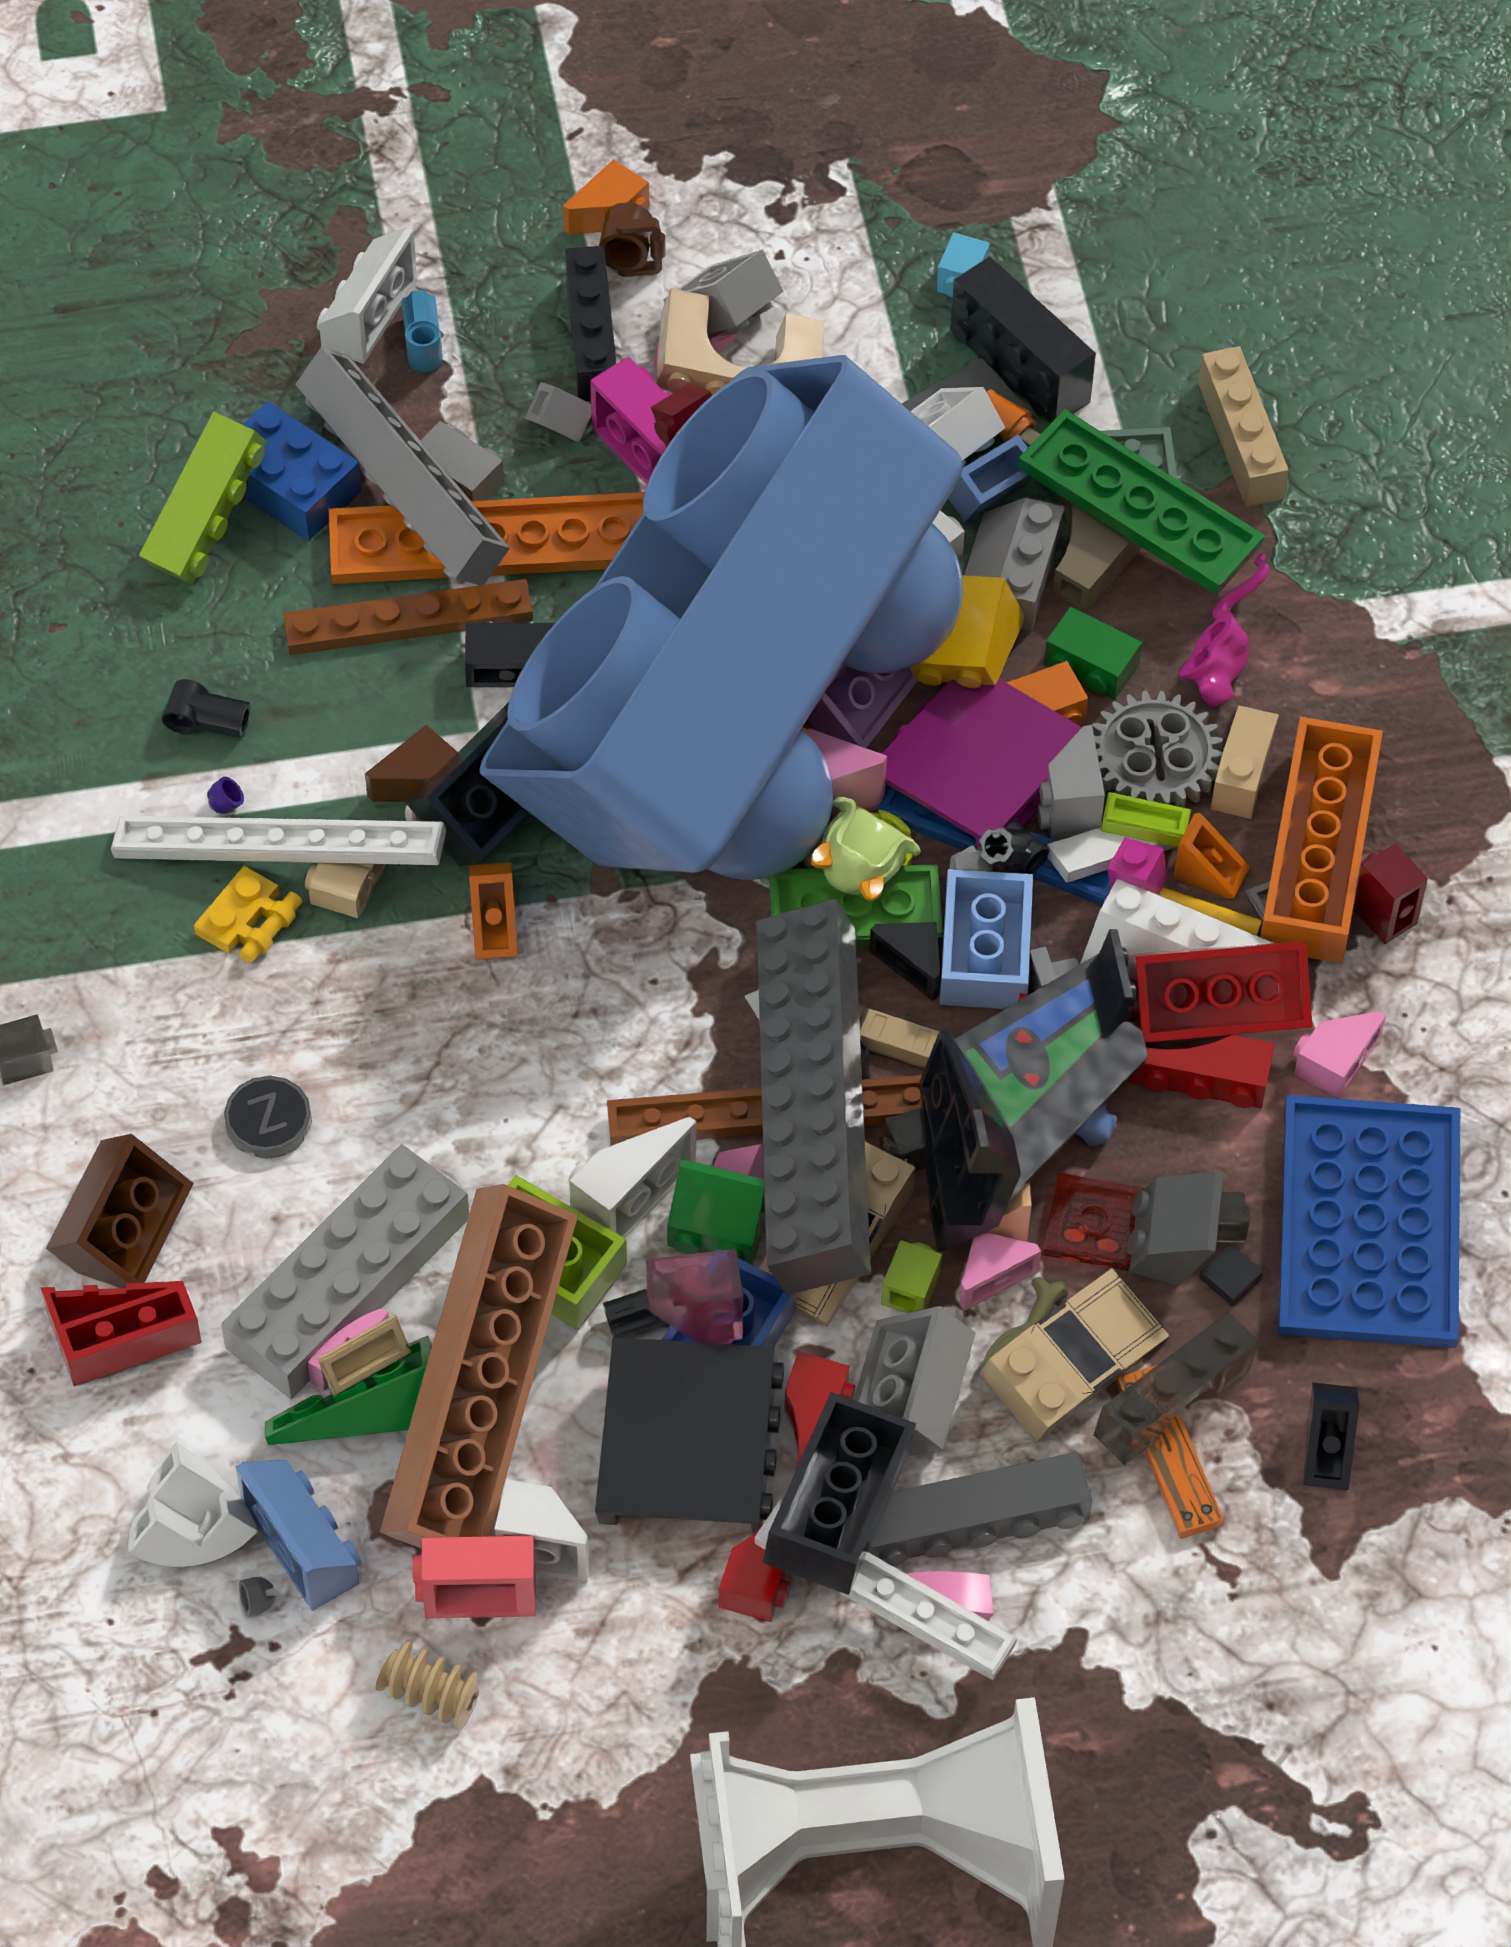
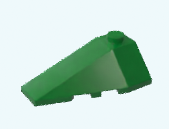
(369, 1407)

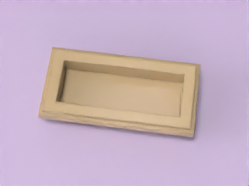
(897, 1037)
(364, 1355)

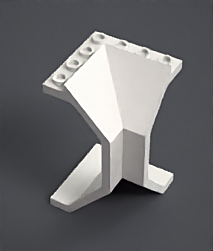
(970, 1802)

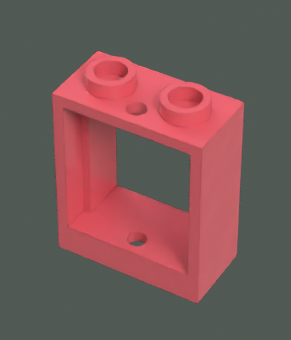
(476, 1577)

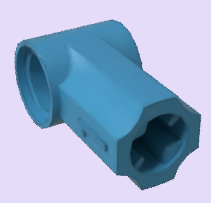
(422, 331)

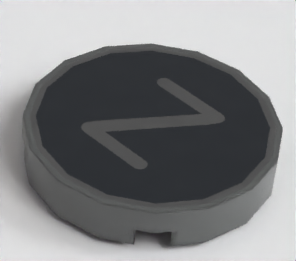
(267, 1116)

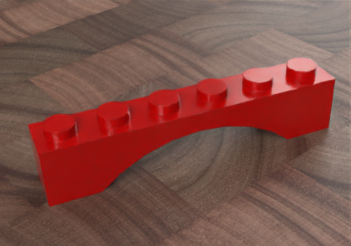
(1224, 1070)
(748, 1583)

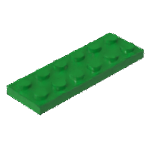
(1140, 501)

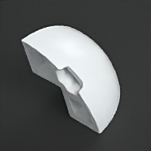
(189, 1514)

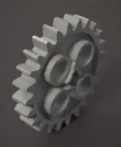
(1191, 747)

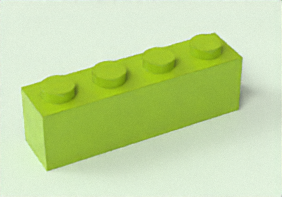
(203, 498)

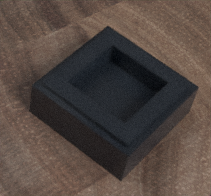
(1231, 1274)

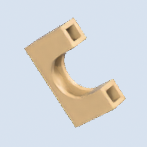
(689, 357)

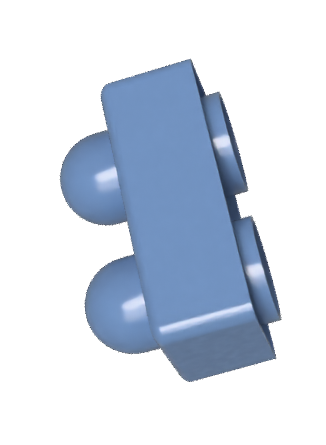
(764, 559)

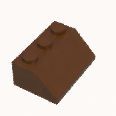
(120, 1213)

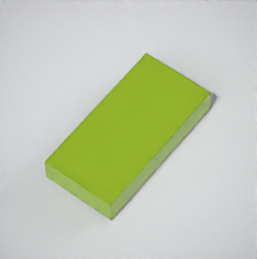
(1145, 819)

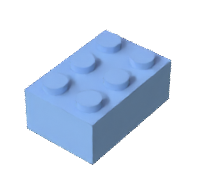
(986, 938)

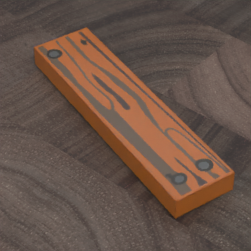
(1179, 1474)

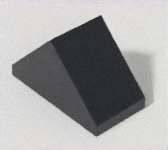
(910, 952)

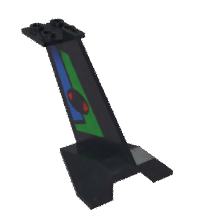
(1022, 1088)

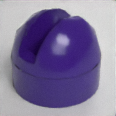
(225, 796)

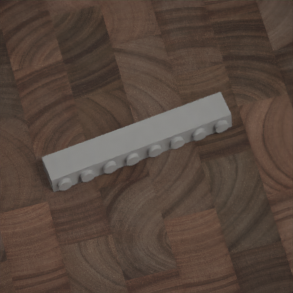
(402, 468)

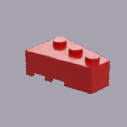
(119, 1326)

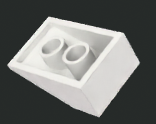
(632, 1176)

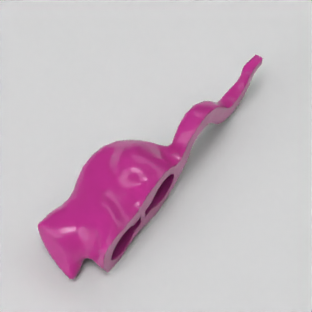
(1223, 646)

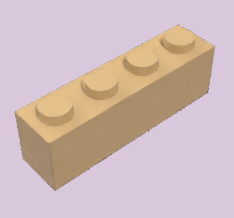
(1243, 426)

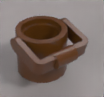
(627, 237)

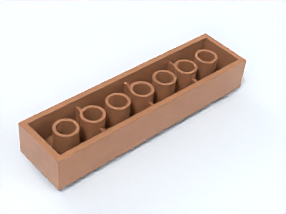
(480, 1367)

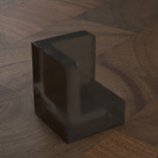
(1233, 1218)

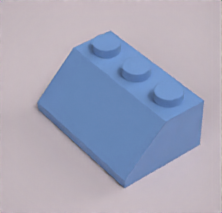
(298, 1530)

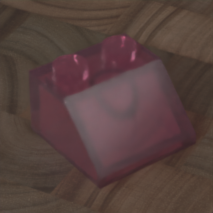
(698, 1295)

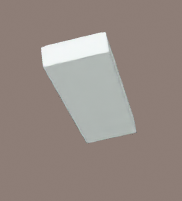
(1087, 853)

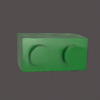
(1095, 651)

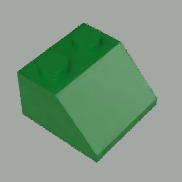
(716, 1211)

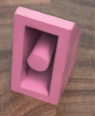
(1337, 1051)

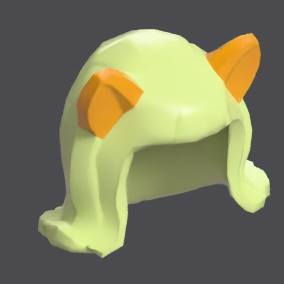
(860, 851)

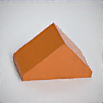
(1209, 860)

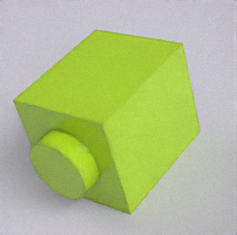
(911, 1277)

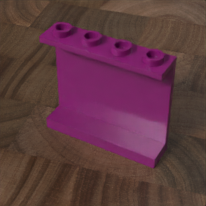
(978, 755)

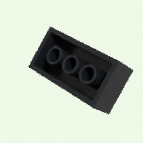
(1021, 340)
(466, 802)
(839, 1493)

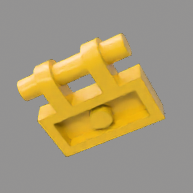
(239, 908)

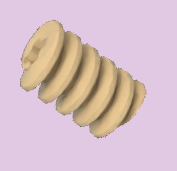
(429, 1685)

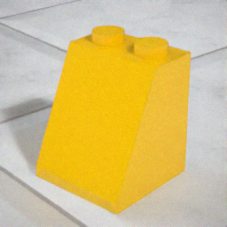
(980, 638)

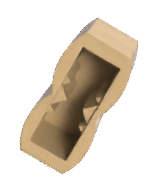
(342, 886)

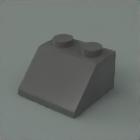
(1175, 1226)

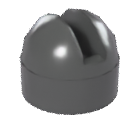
(254, 1595)

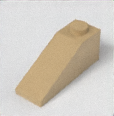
(1243, 762)

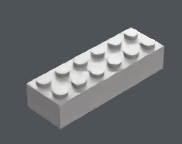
(346, 1268)

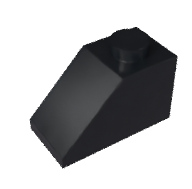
(1331, 1435)

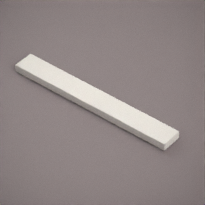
(279, 840)

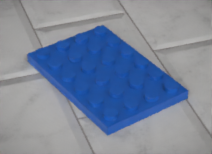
(1370, 1221)

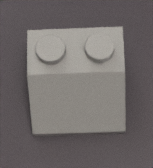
(736, 290)
(1073, 789)

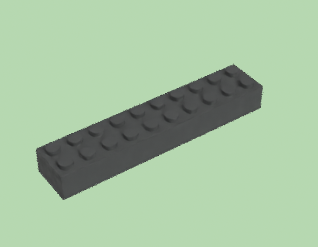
(812, 1098)

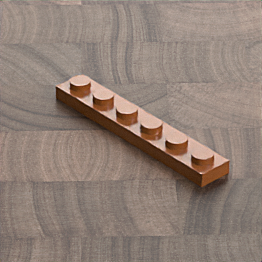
(406, 616)

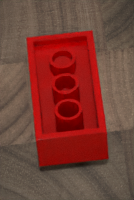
(1221, 990)

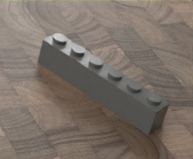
(983, 1508)

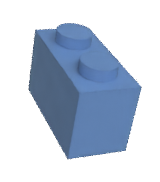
(989, 479)

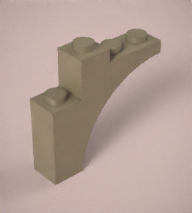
(1093, 554)

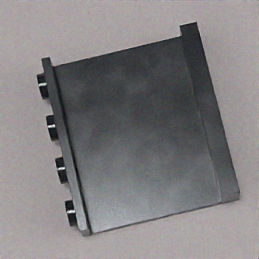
(689, 1431)

